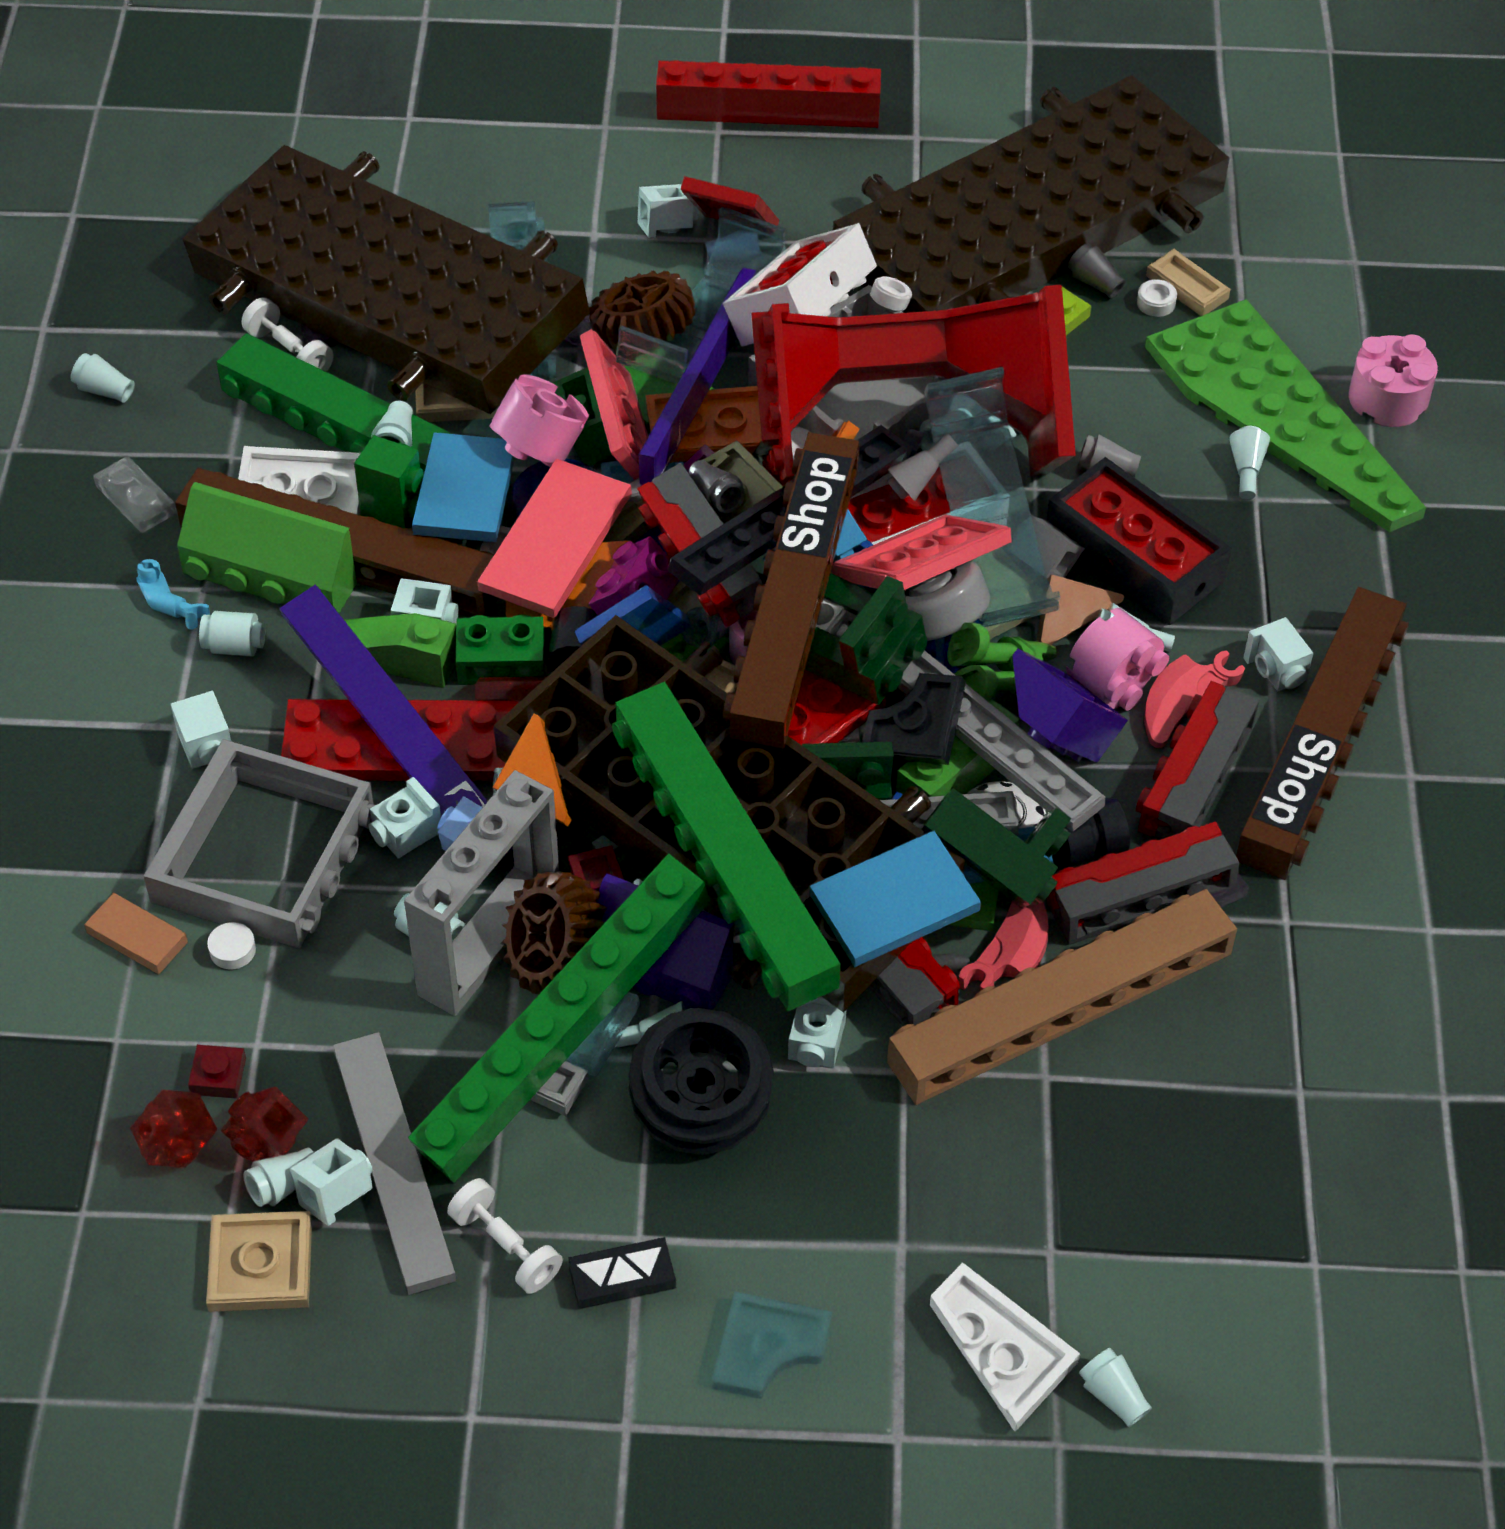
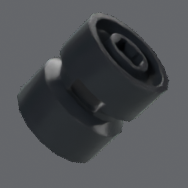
(1101, 835)

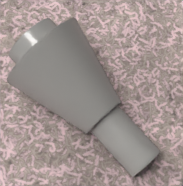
(915, 472)

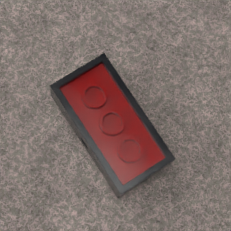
(1140, 540)

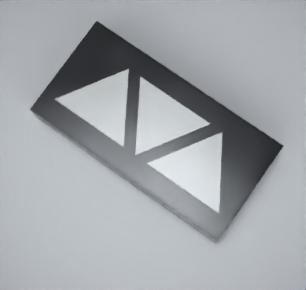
(622, 1272)

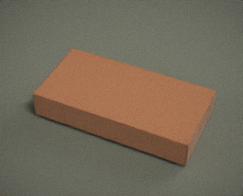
(136, 933)

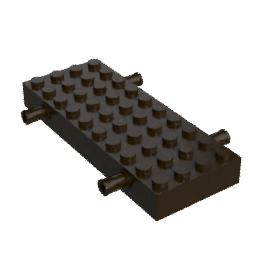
(1038, 195)
(388, 277)
(799, 803)

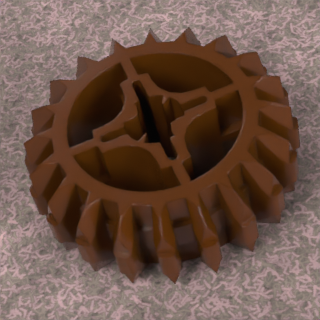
(646, 303)
(549, 926)

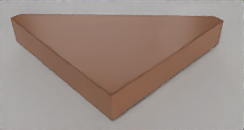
(1078, 607)

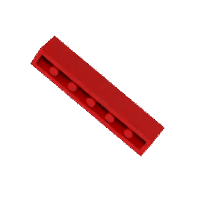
(768, 94)

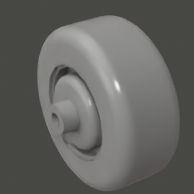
(949, 600)

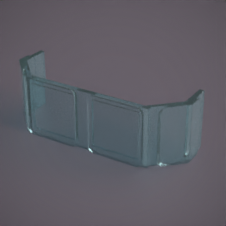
(739, 245)
(987, 486)

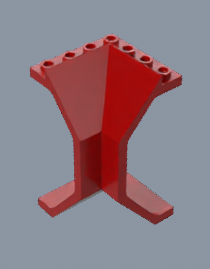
(810, 354)

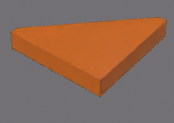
(535, 760)

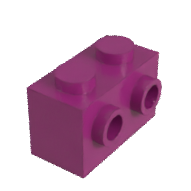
(633, 568)

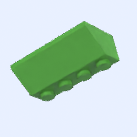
(264, 548)

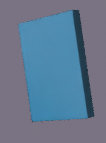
(463, 488)
(894, 898)

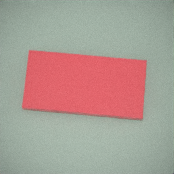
(616, 402)
(554, 538)
(922, 551)

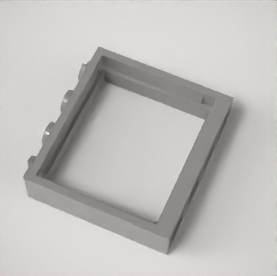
(280, 774)
(515, 816)

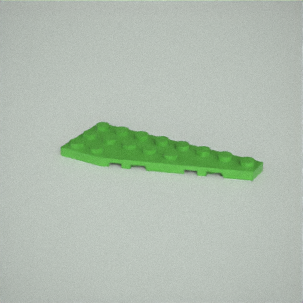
(1255, 380)

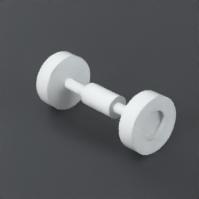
(262, 318)
(537, 1267)

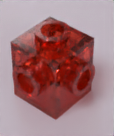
(263, 1124)
(173, 1129)

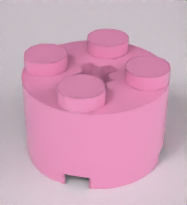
(1393, 379)
(538, 420)
(1117, 659)

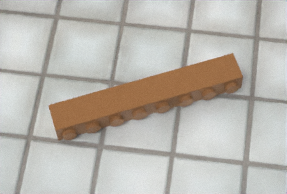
(1060, 995)

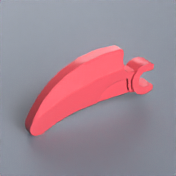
(1175, 690)
(1015, 947)

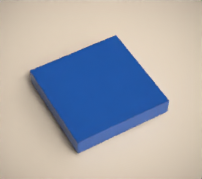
(646, 613)

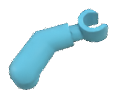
(159, 597)

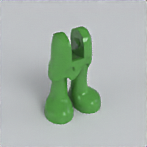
(973, 646)

